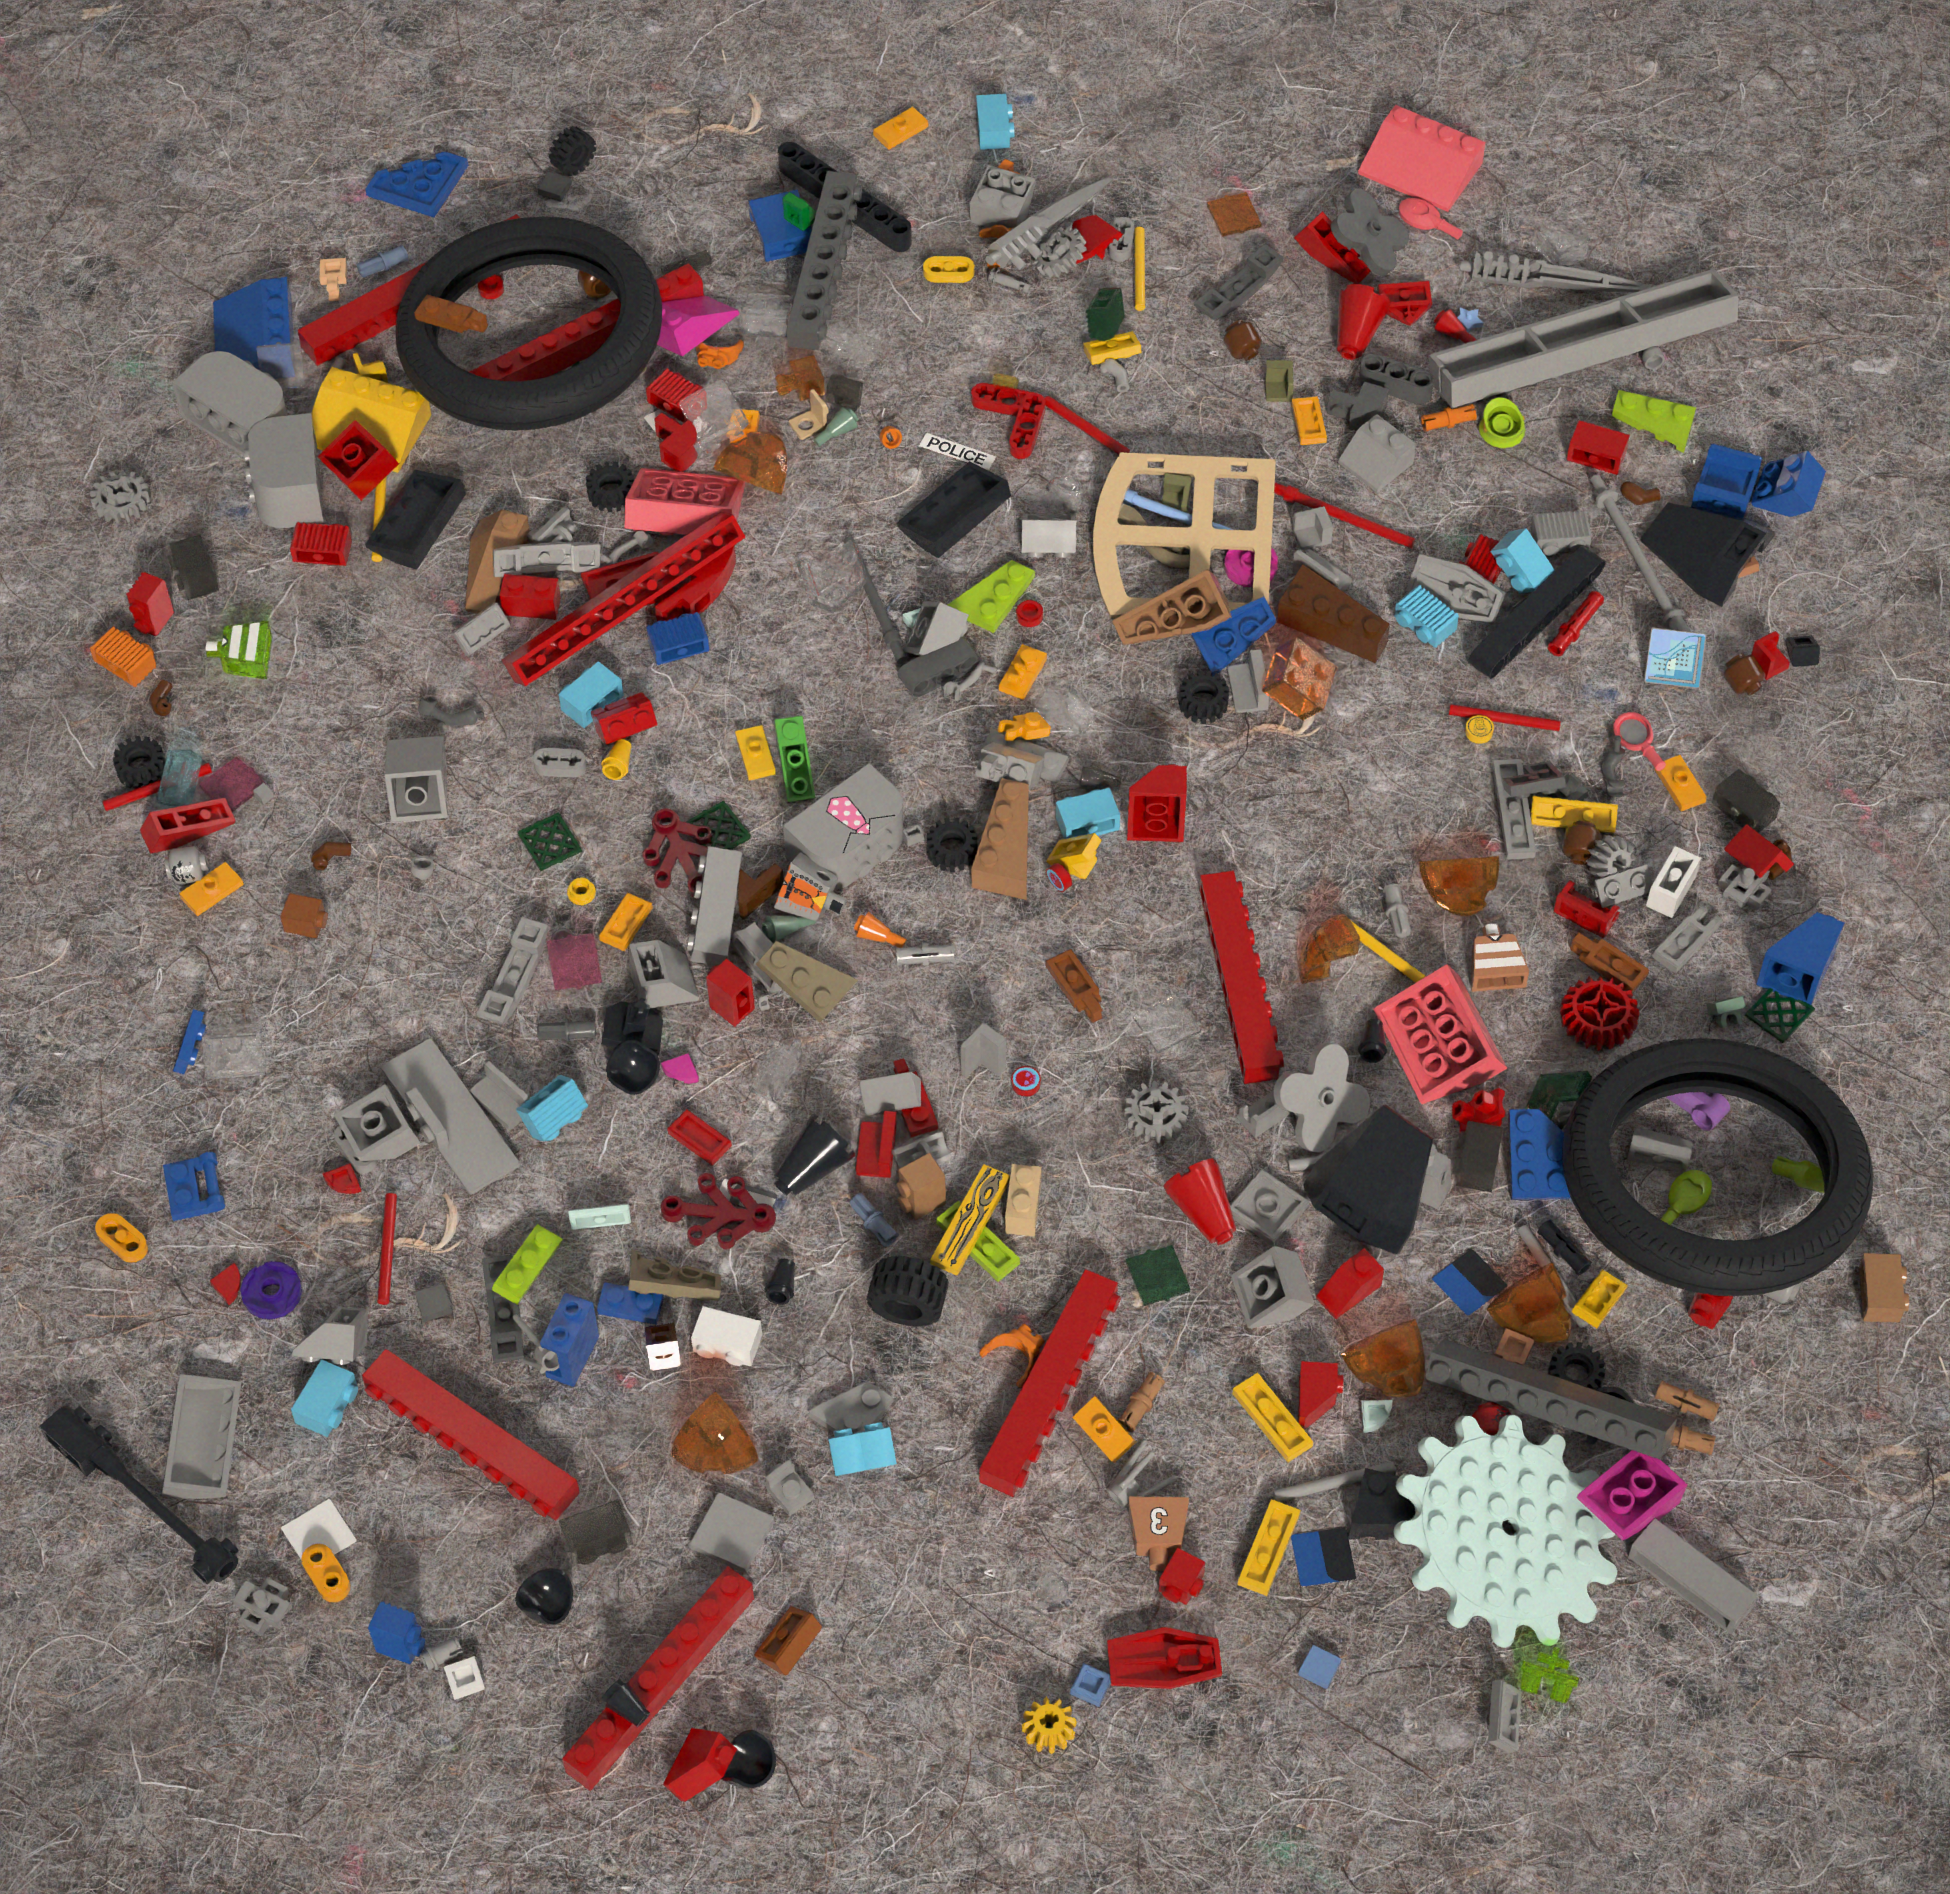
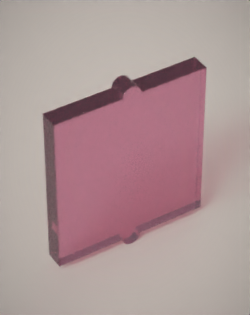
(232, 781)
(574, 962)

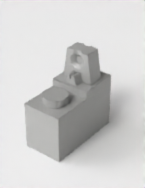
(1005, 762)

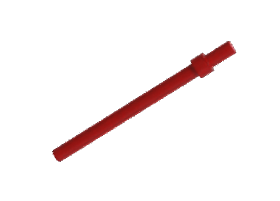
(1292, 495)

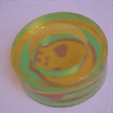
(1005, 380)

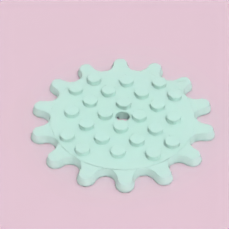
(1469, 1555)

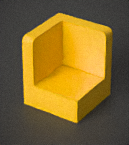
(372, 370)

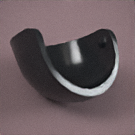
(633, 1067)
(546, 1596)
(752, 1762)

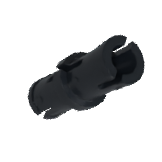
(1564, 1247)

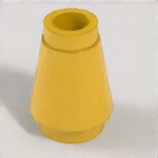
(616, 762)

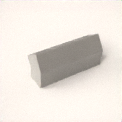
(751, 946)

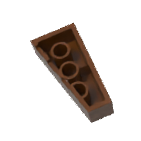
(1332, 616)

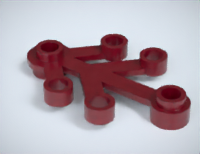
(678, 848)
(722, 1213)

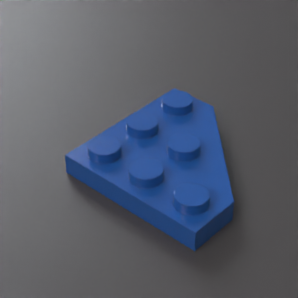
(419, 184)
(1535, 1156)

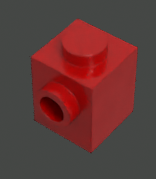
(1182, 1577)

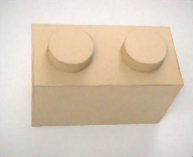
(1023, 1200)

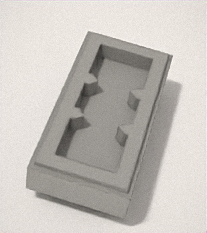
(481, 629)
(1504, 1716)

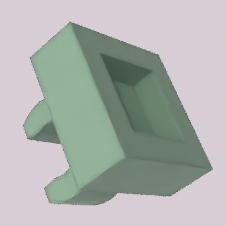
(1727, 1007)

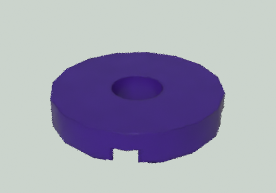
(273, 1305)

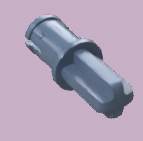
(383, 261)
(873, 1220)

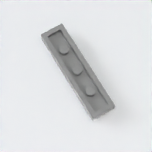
(1513, 813)

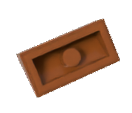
(788, 1640)

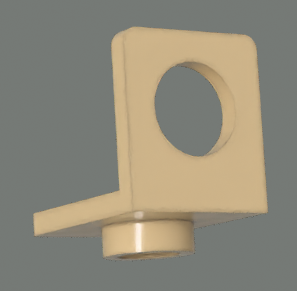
(816, 415)

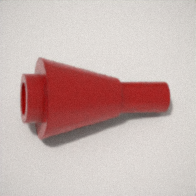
(1450, 325)

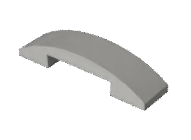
(546, 558)
(516, 972)

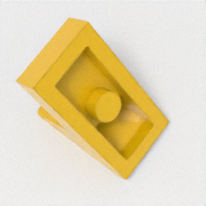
(1076, 854)

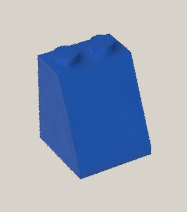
(1801, 958)

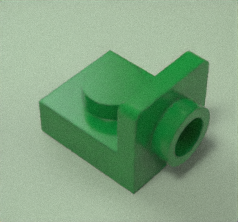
(798, 211)

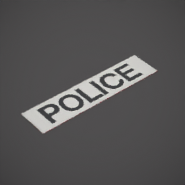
(957, 451)

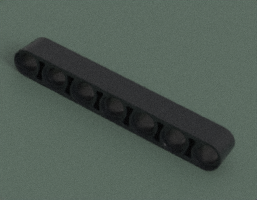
(872, 214)
(1536, 612)

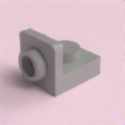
(788, 1487)

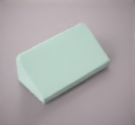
(599, 1216)

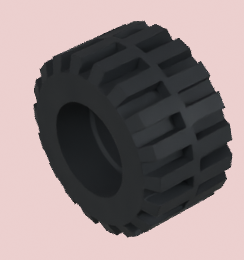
(907, 1291)

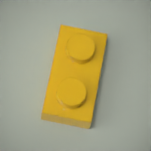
(1118, 347)

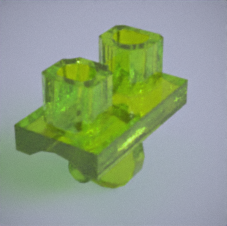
(1534, 1673)

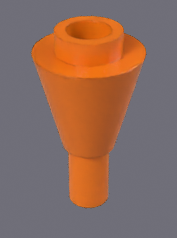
(873, 929)

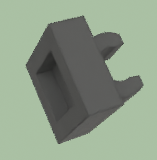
(1572, 791)

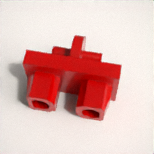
(1484, 1108)

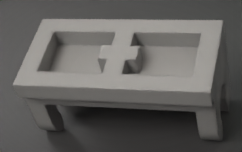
(1261, 1115)

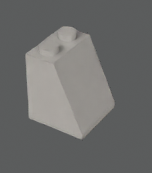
(416, 778)

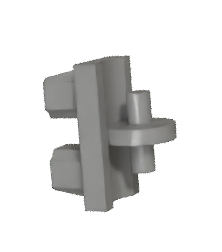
(557, 528)
(931, 1144)

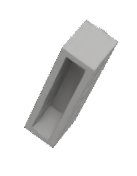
(715, 905)
(1693, 1575)

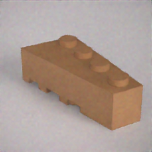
(1003, 849)

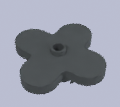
(1370, 232)

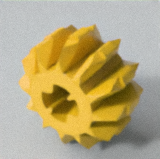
(1049, 1737)

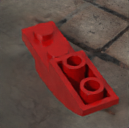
(702, 589)

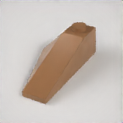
(492, 532)
(1182, 610)

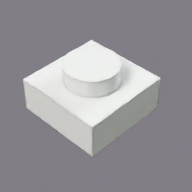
(464, 1678)

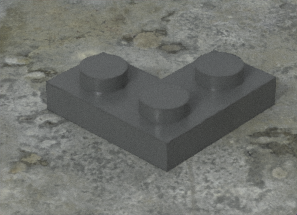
(1537, 777)

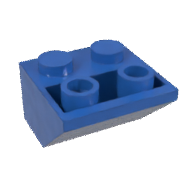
(1789, 485)

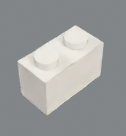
(1673, 882)
(726, 1336)

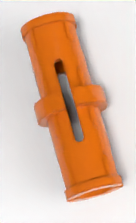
(1448, 417)

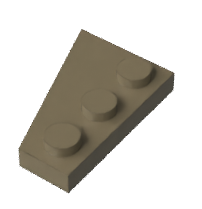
(806, 979)
(661, 1278)

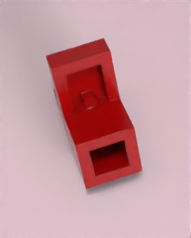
(677, 448)

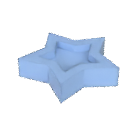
(1469, 319)

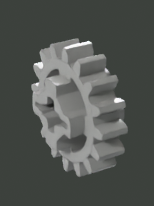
(1060, 252)
(120, 496)
(1156, 1112)

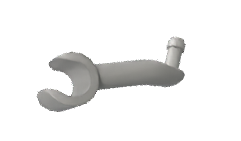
(640, 538)
(953, 687)

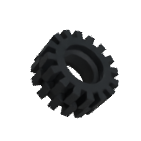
(572, 151)
(604, 476)
(1206, 684)
(136, 750)
(948, 831)
(1582, 1357)

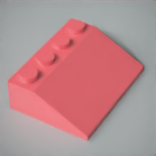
(1422, 158)
(679, 500)
(1439, 1036)

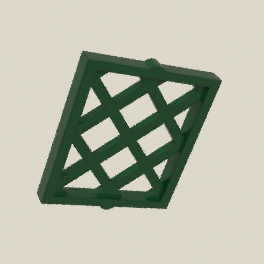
(734, 820)
(559, 858)
(1766, 1026)

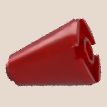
(1359, 318)
(1204, 1200)

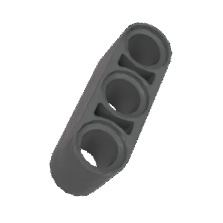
(1400, 378)
(938, 667)

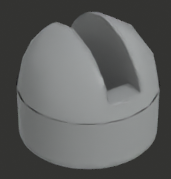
(1653, 357)
(417, 867)

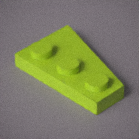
(1661, 417)
(994, 596)

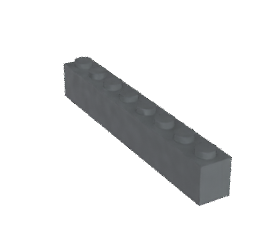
(1551, 1398)

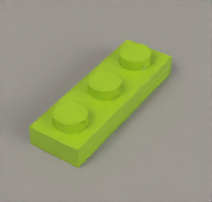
(988, 1250)
(527, 1264)

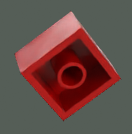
(358, 460)

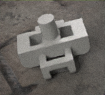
(1746, 880)
(260, 1602)

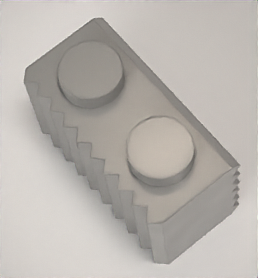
(1561, 531)

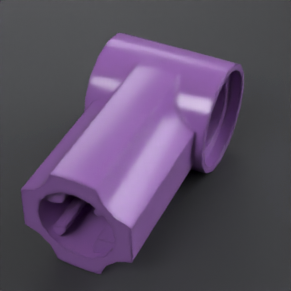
(1704, 1108)

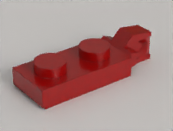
(917, 1119)

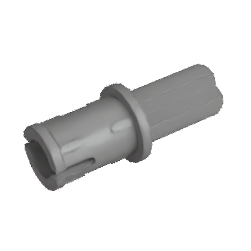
(1396, 910)

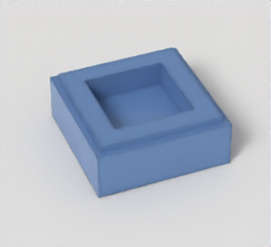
(1319, 1666)
(1091, 1684)

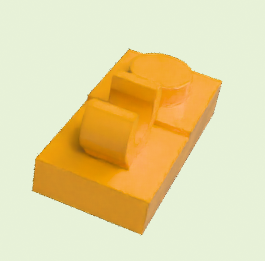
(1023, 671)

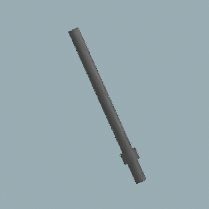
(891, 637)

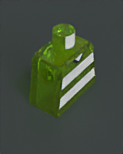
(243, 649)

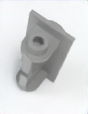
(1622, 885)

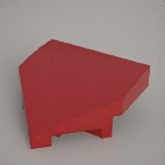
(1097, 235)
(1407, 300)

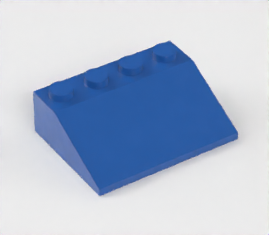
(254, 318)

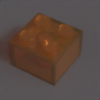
(1299, 678)

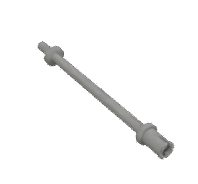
(1606, 498)

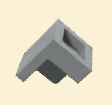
(1312, 528)

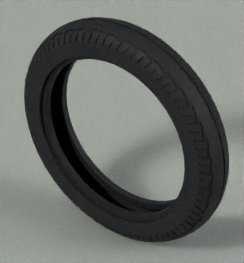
(548, 399)
(1699, 1261)

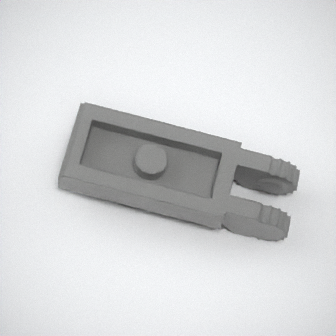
(1686, 940)

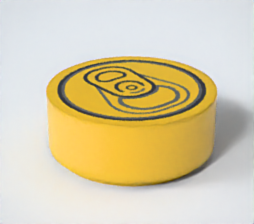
(1479, 729)

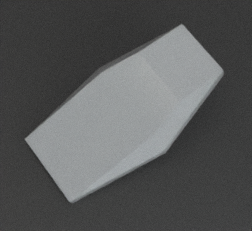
(1458, 588)

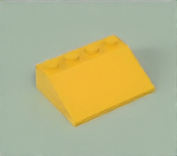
(386, 411)

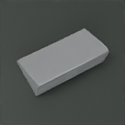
(891, 1093)

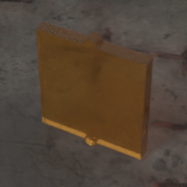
(1234, 214)

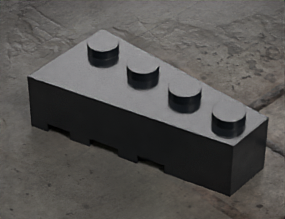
(1379, 1507)

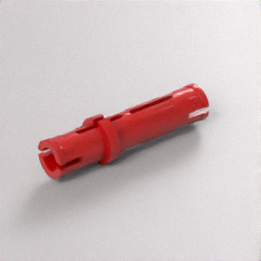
(1570, 630)

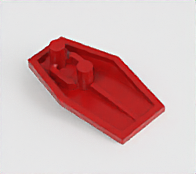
(1163, 1659)

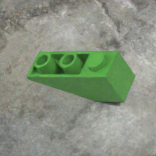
(794, 758)

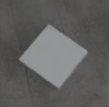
(1268, 1207)
(732, 1532)

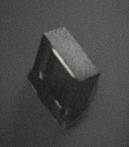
(844, 391)

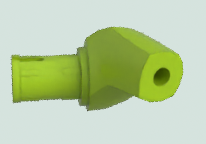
(1804, 1173)

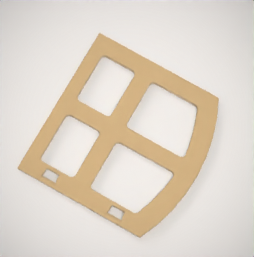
(1198, 538)

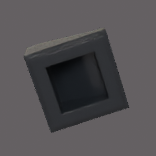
(1803, 650)

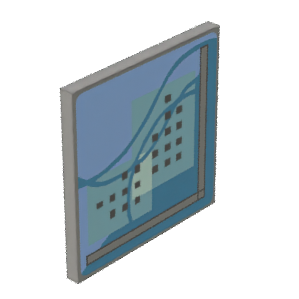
(1675, 657)

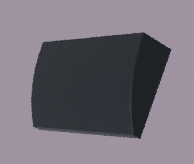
(954, 508)
(416, 518)

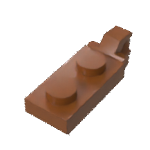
(450, 315)
(1609, 962)
(1076, 984)

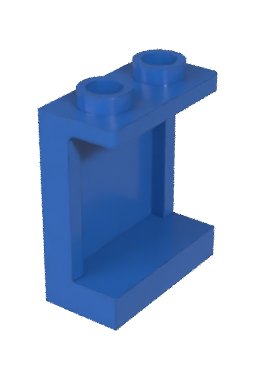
(777, 235)
(1726, 481)
(572, 1337)

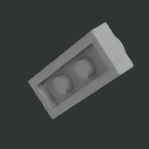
(1053, 763)

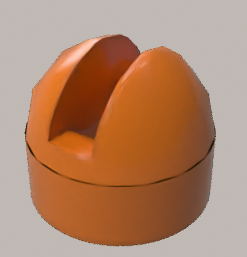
(895, 435)

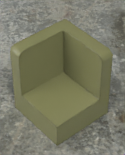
(1279, 380)
(1177, 491)

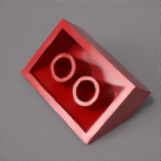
(1158, 805)

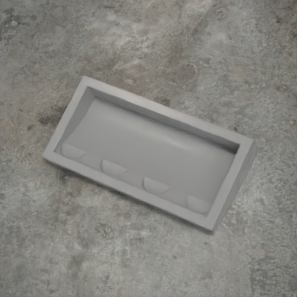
(201, 1438)

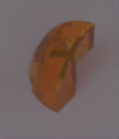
(756, 460)
(1460, 883)
(1327, 942)
(1534, 1307)
(1390, 1360)
(714, 1440)

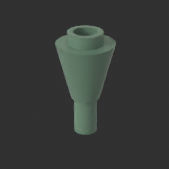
(842, 422)
(781, 926)

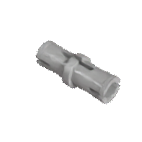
(904, 955)

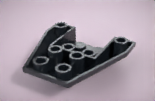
(1705, 547)
(1373, 1180)

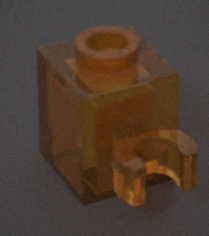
(803, 377)

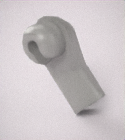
(1112, 367)

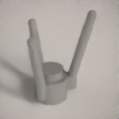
(545, 1358)
(1124, 1484)

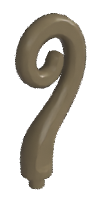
(1130, 516)

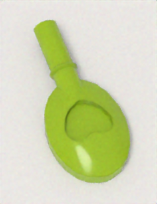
(1687, 1194)

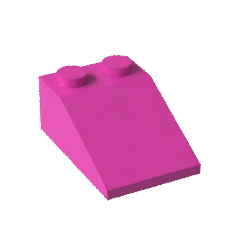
(691, 322)
(1633, 1494)

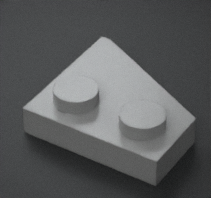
(853, 1408)

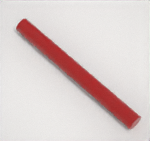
(1085, 426)
(1507, 718)
(143, 791)
(387, 1249)

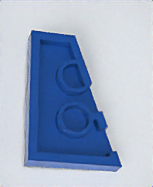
(1232, 637)

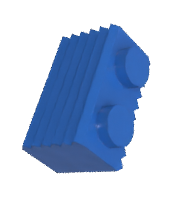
(677, 638)
(396, 1633)

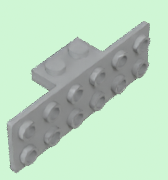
(450, 1116)

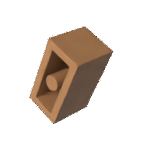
(921, 1187)
(1882, 1287)

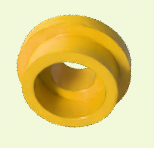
(581, 885)

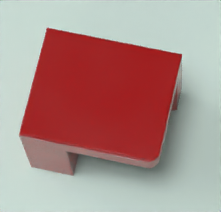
(1769, 656)

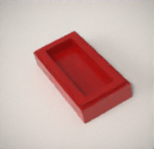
(699, 1137)

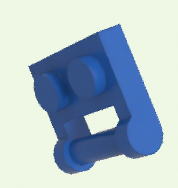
(184, 1190)

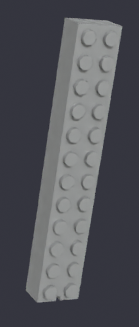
(1583, 338)

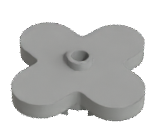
(1321, 1097)

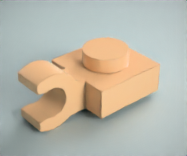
(332, 274)

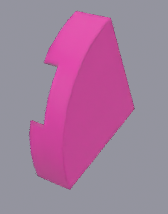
(681, 1069)

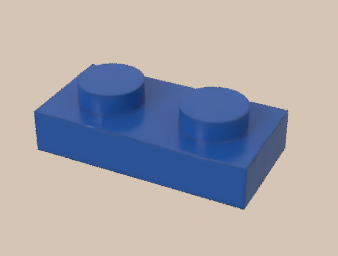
(187, 1052)
(629, 1305)

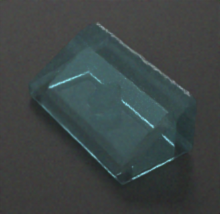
(179, 778)

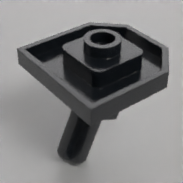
(632, 1022)

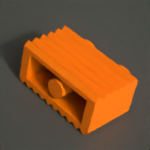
(123, 656)

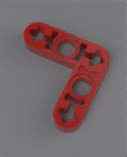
(1019, 408)

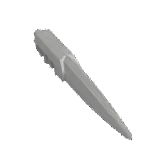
(1028, 233)
(1539, 274)

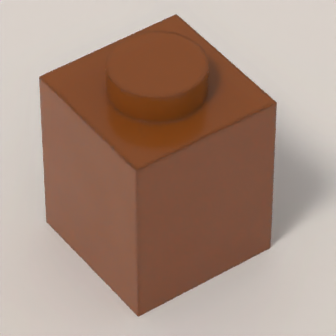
(303, 916)

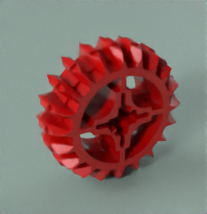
(1584, 1021)

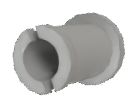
(440, 1653)

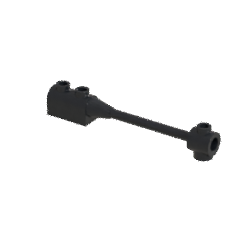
(90, 1449)

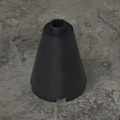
(811, 1157)

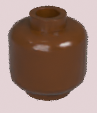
(592, 286)
(1242, 340)
(1744, 674)
(1578, 840)

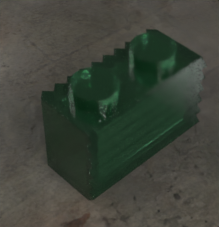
(1105, 313)

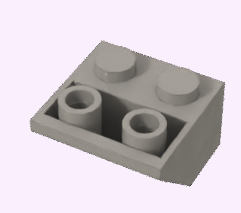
(1001, 198)
(661, 974)
(336, 1337)

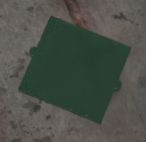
(1157, 1275)

